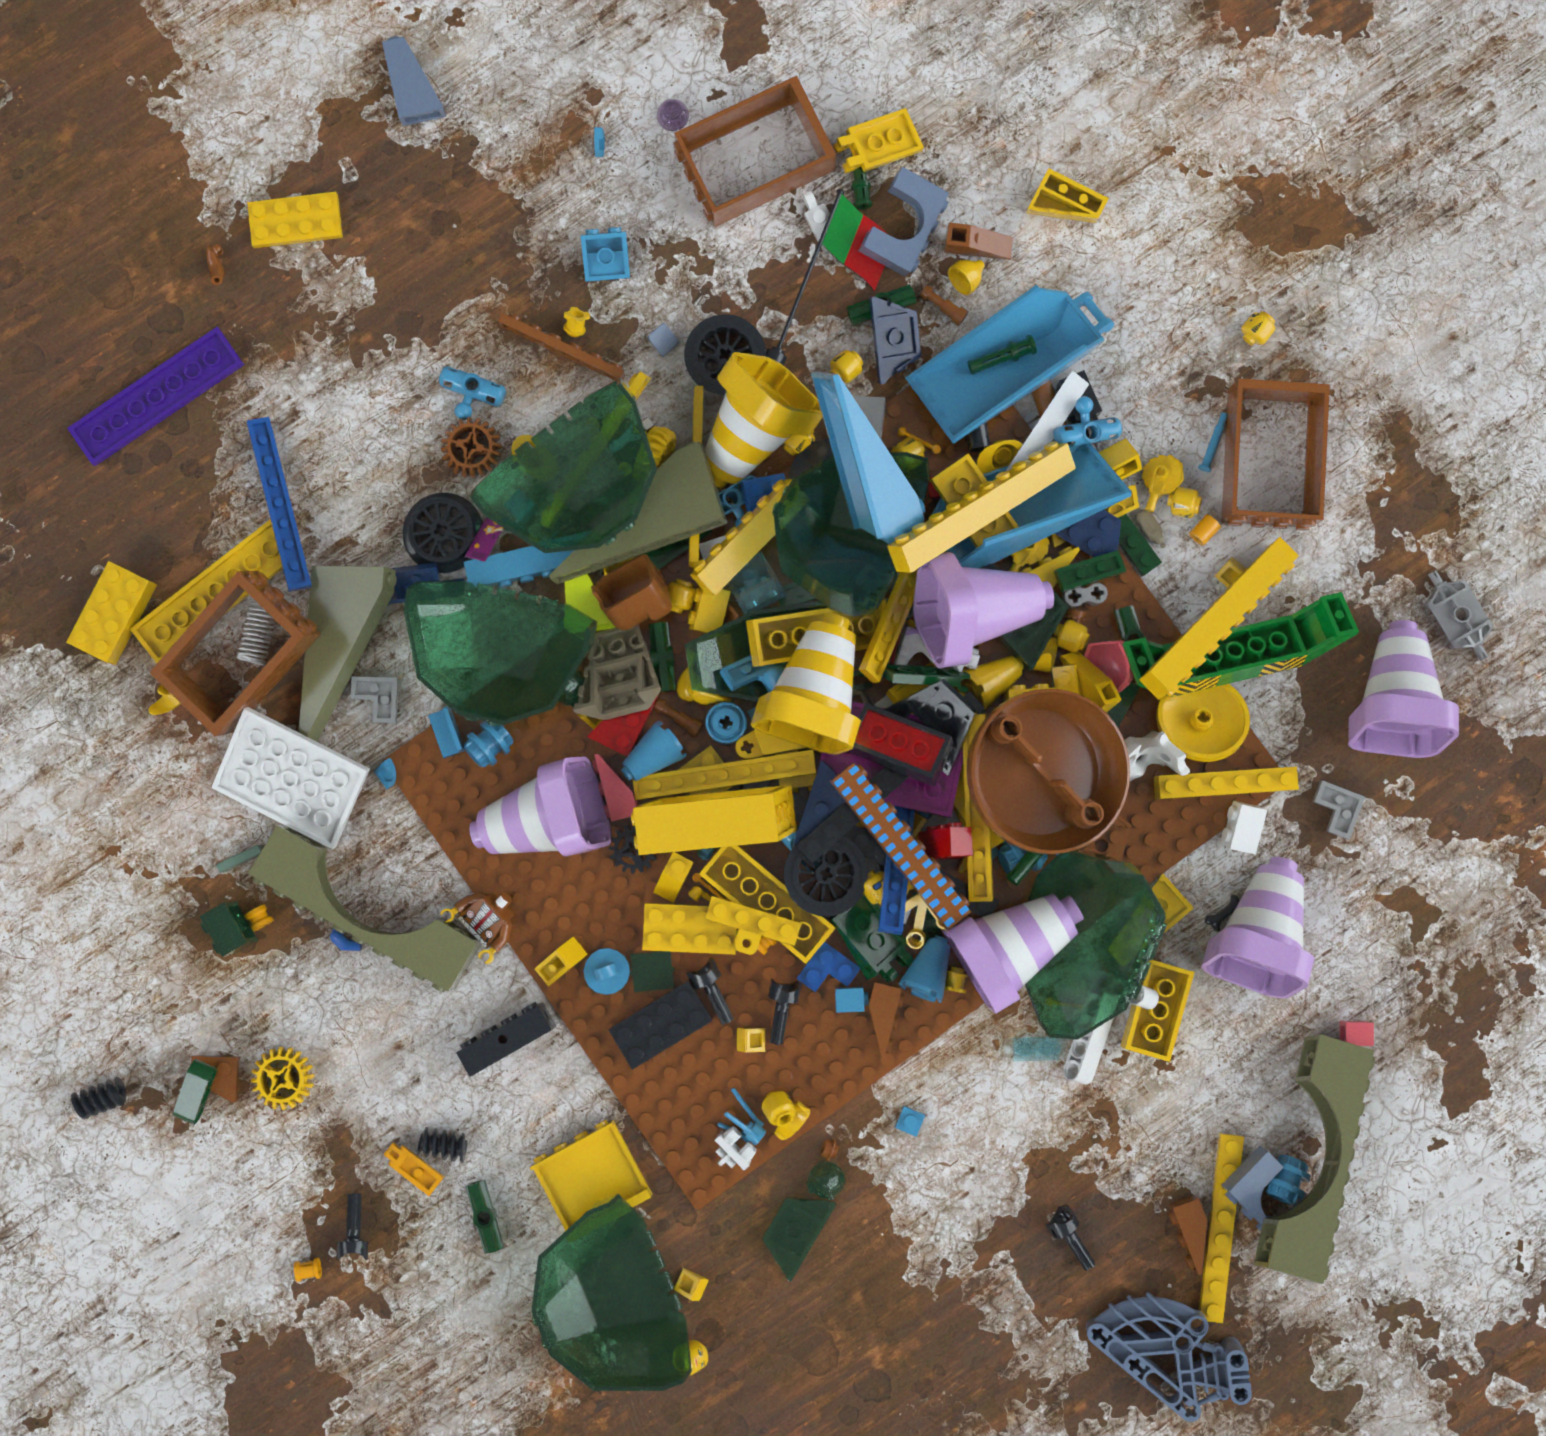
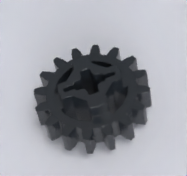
(619, 854)

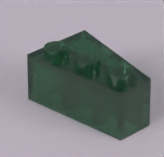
(1030, 640)

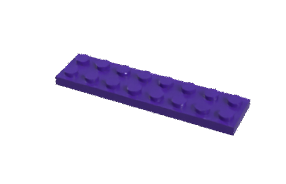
(155, 396)

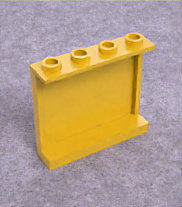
(590, 1171)

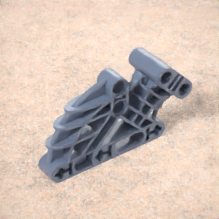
(1223, 1370)

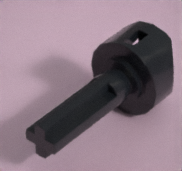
(706, 978)
(783, 995)
(353, 1225)
(1064, 1226)

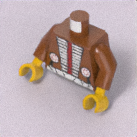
(486, 919)

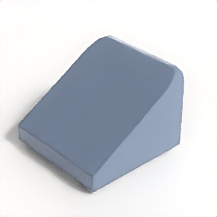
(663, 339)

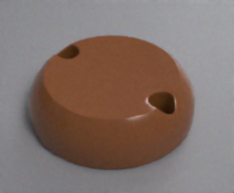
(1047, 770)

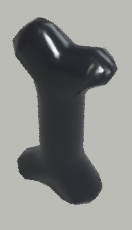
(1215, 920)

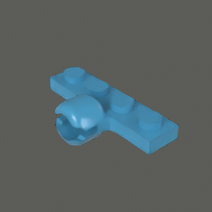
(743, 673)

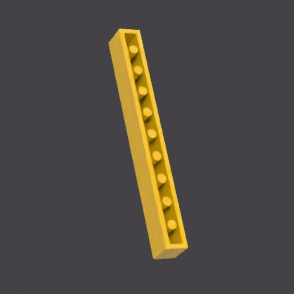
(980, 507)
(1217, 620)

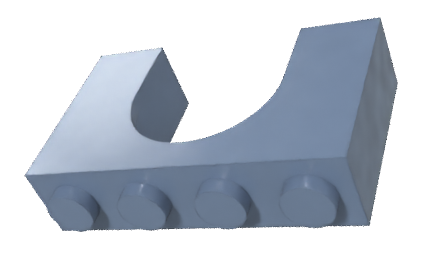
(927, 202)
(1248, 1182)

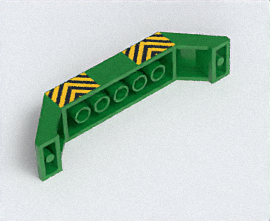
(1258, 647)

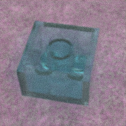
(755, 585)

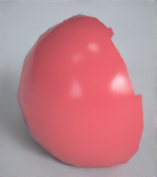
(1112, 661)

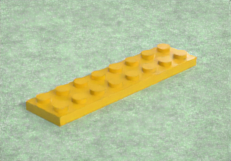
(173, 617)

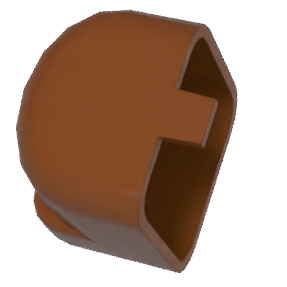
(633, 593)

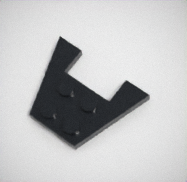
(940, 709)

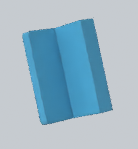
(446, 732)

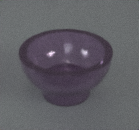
(672, 115)

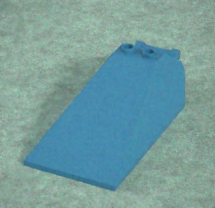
(1061, 336)
(872, 482)
(1063, 503)

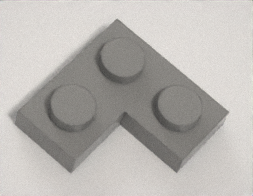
(382, 692)
(1345, 807)

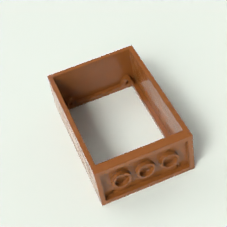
(738, 116)
(1317, 399)
(191, 696)

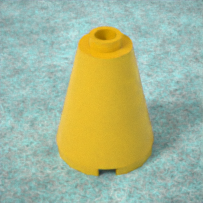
(993, 679)

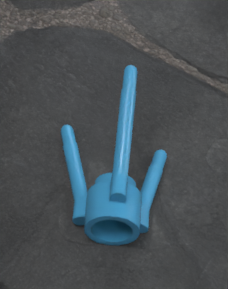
(752, 1131)

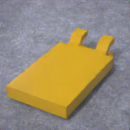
(879, 141)

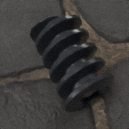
(100, 1099)
(443, 1145)

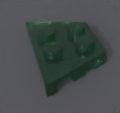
(795, 1231)

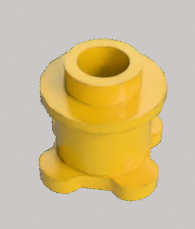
(575, 322)
(956, 980)

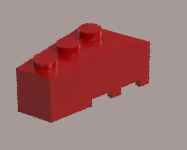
(622, 732)
(947, 841)

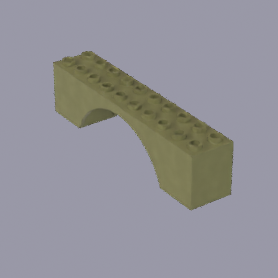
(298, 870)
(1336, 1081)

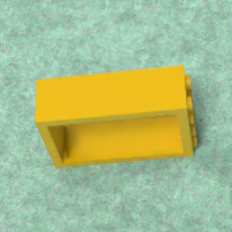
(714, 820)

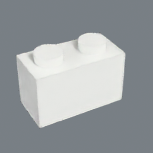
(1243, 827)

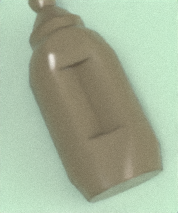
(1150, 527)

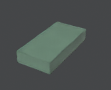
(239, 859)

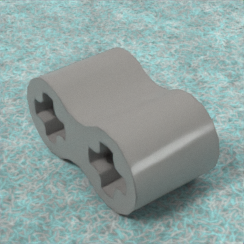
(1084, 596)

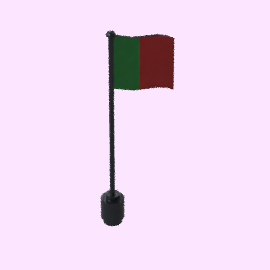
(842, 238)

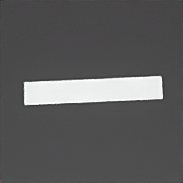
(1053, 417)

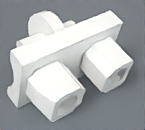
(731, 1152)

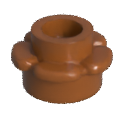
(1076, 615)
(829, 1149)

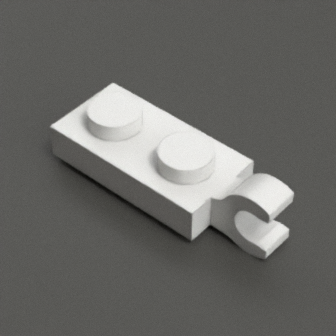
(816, 216)

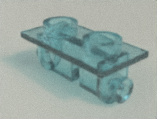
(1036, 1049)

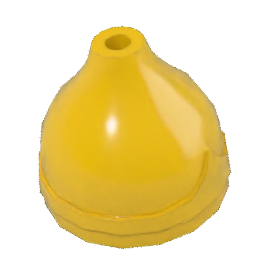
(966, 275)

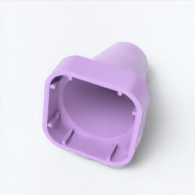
(972, 605)

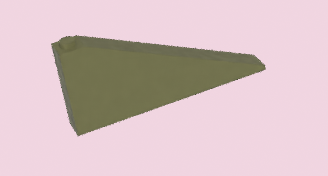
(677, 506)
(346, 609)

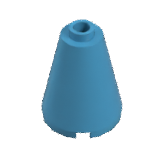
(652, 753)
(928, 970)

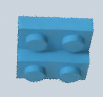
(605, 254)

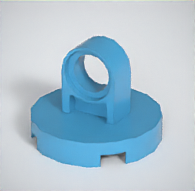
(606, 971)

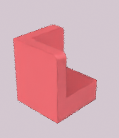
(1357, 1032)

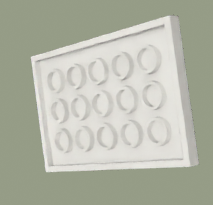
(290, 778)

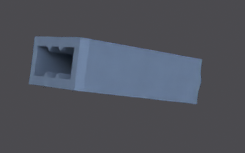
(411, 89)

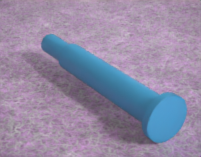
(1212, 447)

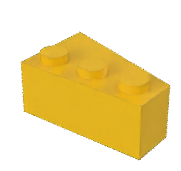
(1066, 199)

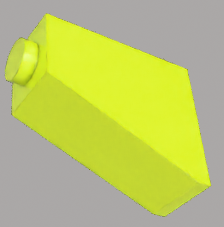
(580, 596)

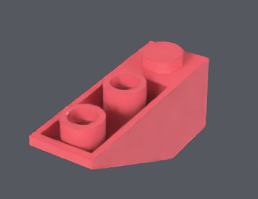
(618, 793)

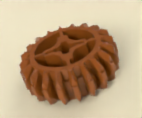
(462, 445)

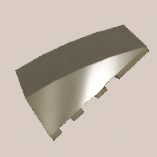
(618, 676)

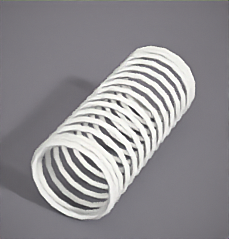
(241, 656)

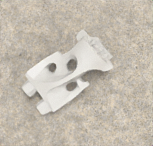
(1154, 749)

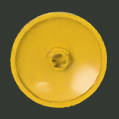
(1205, 722)

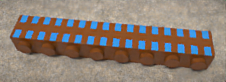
(900, 845)

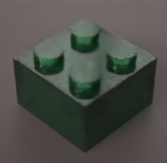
(228, 929)

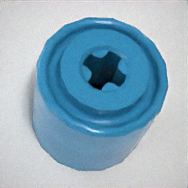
(732, 733)

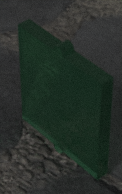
(652, 971)

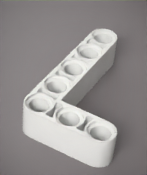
(1087, 1050)

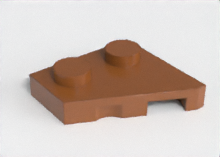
(227, 1075)

